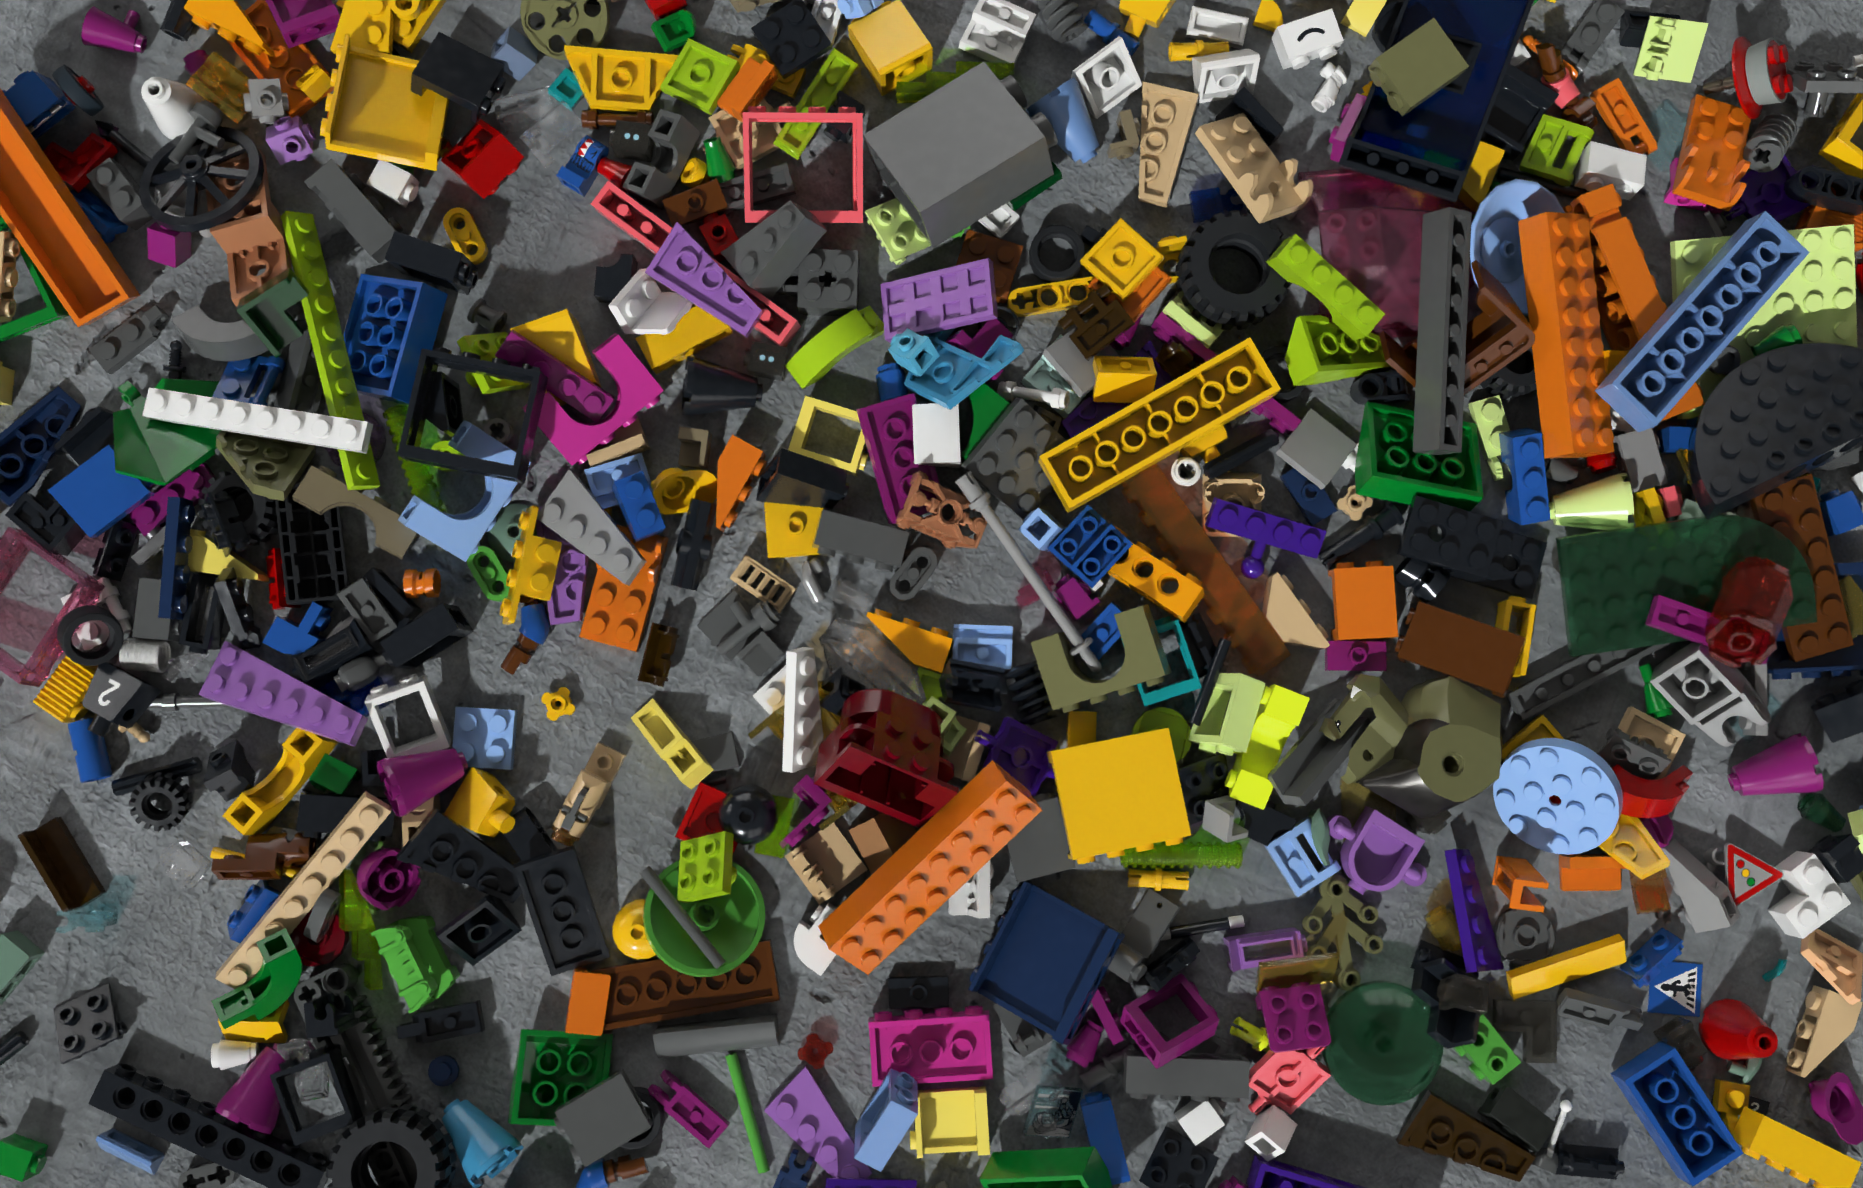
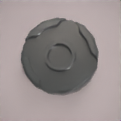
(1524, 936)

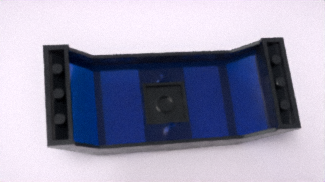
(1439, 138)

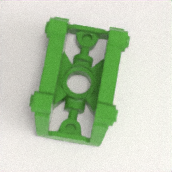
(416, 960)

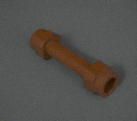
(592, 118)

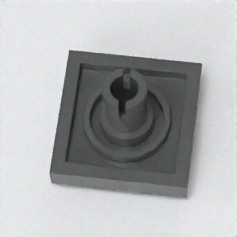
(1821, 81)

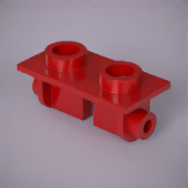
(277, 589)

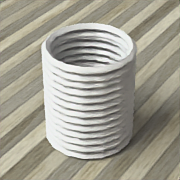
(144, 655)

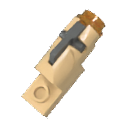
(587, 794)

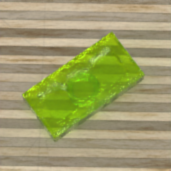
(771, 844)

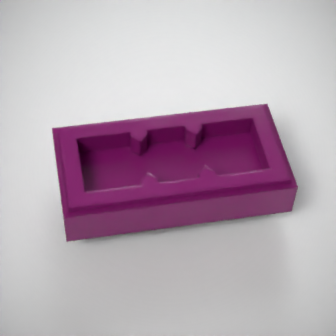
(1356, 656)

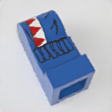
(582, 166)

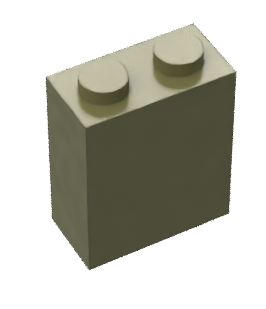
(1417, 67)

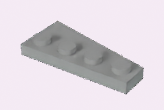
(585, 525)

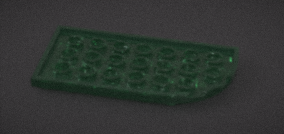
(1617, 572)

